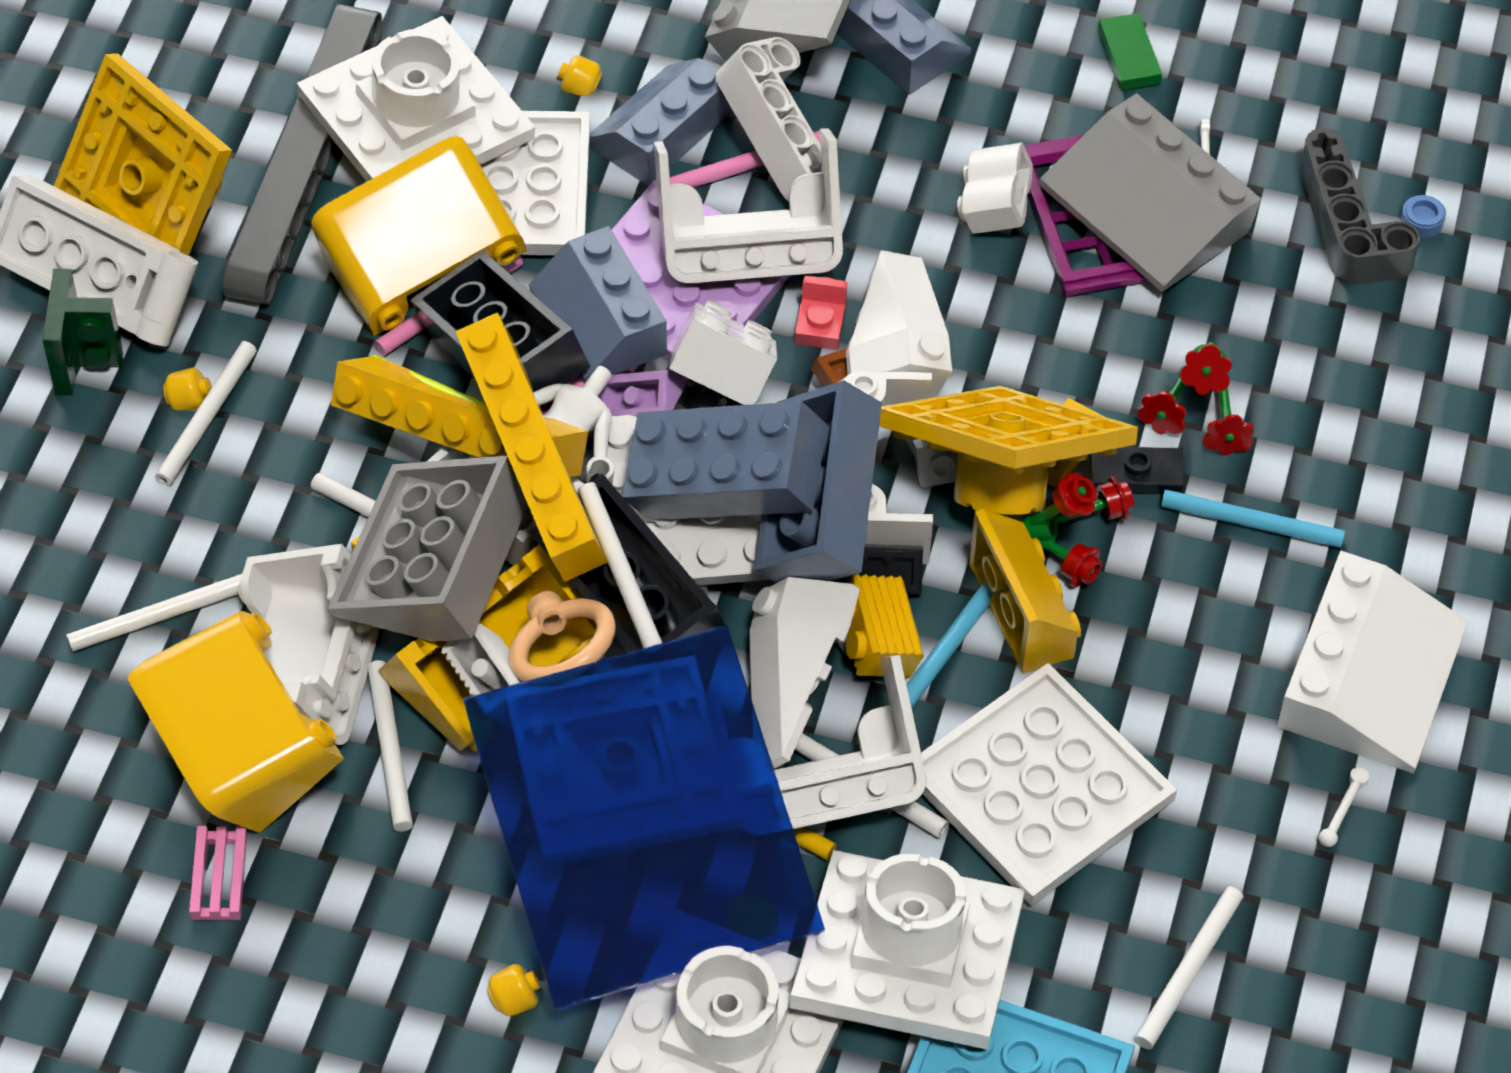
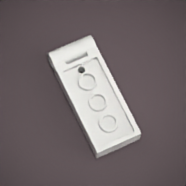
(107, 257)

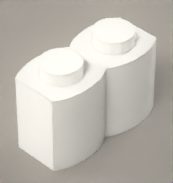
(996, 188)

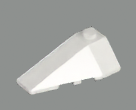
(900, 323)
(788, 653)

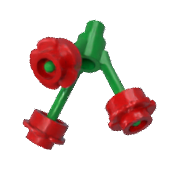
(1075, 498)

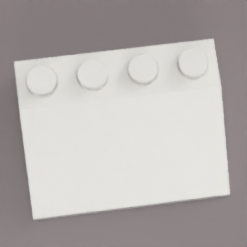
(1373, 665)

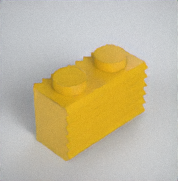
(882, 626)

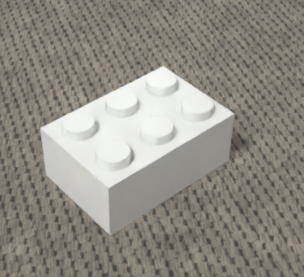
(724, 353)

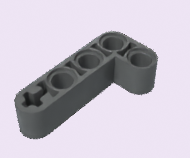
(1354, 246)

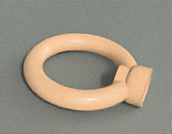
(551, 603)

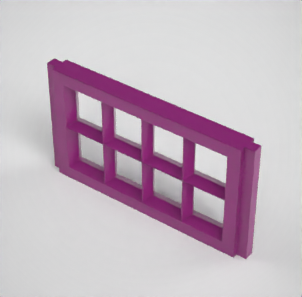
(1071, 281)

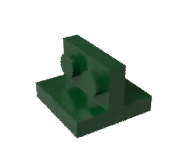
(78, 333)

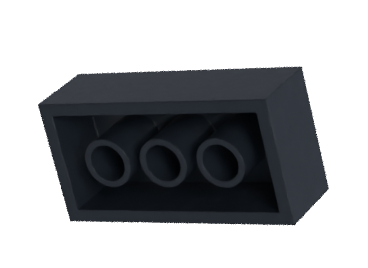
(484, 288)
(670, 593)

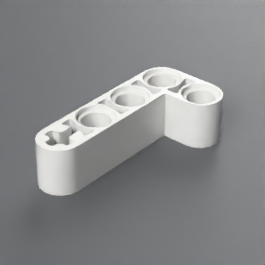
(765, 108)

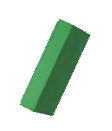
(1129, 51)

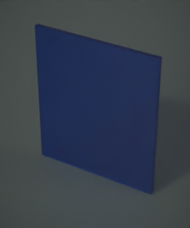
(641, 816)

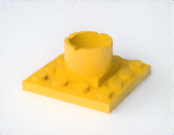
(143, 157)
(1005, 442)

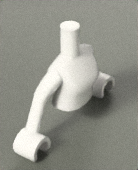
(587, 411)

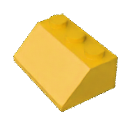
(1025, 596)

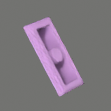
(643, 392)

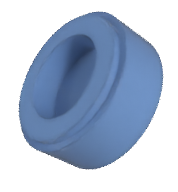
(1424, 214)

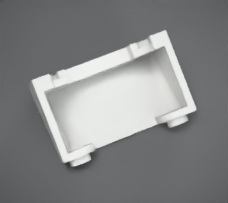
(313, 653)

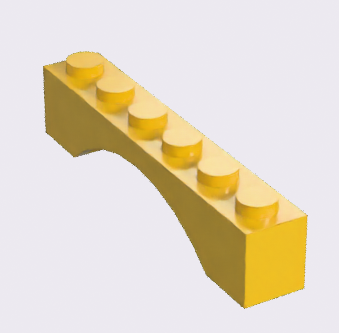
(404, 402)
(531, 447)

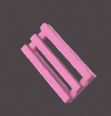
(220, 839)

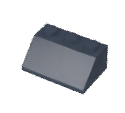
(901, 40)
(672, 108)
(603, 302)

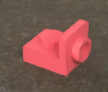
(821, 312)

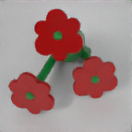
(1206, 370)

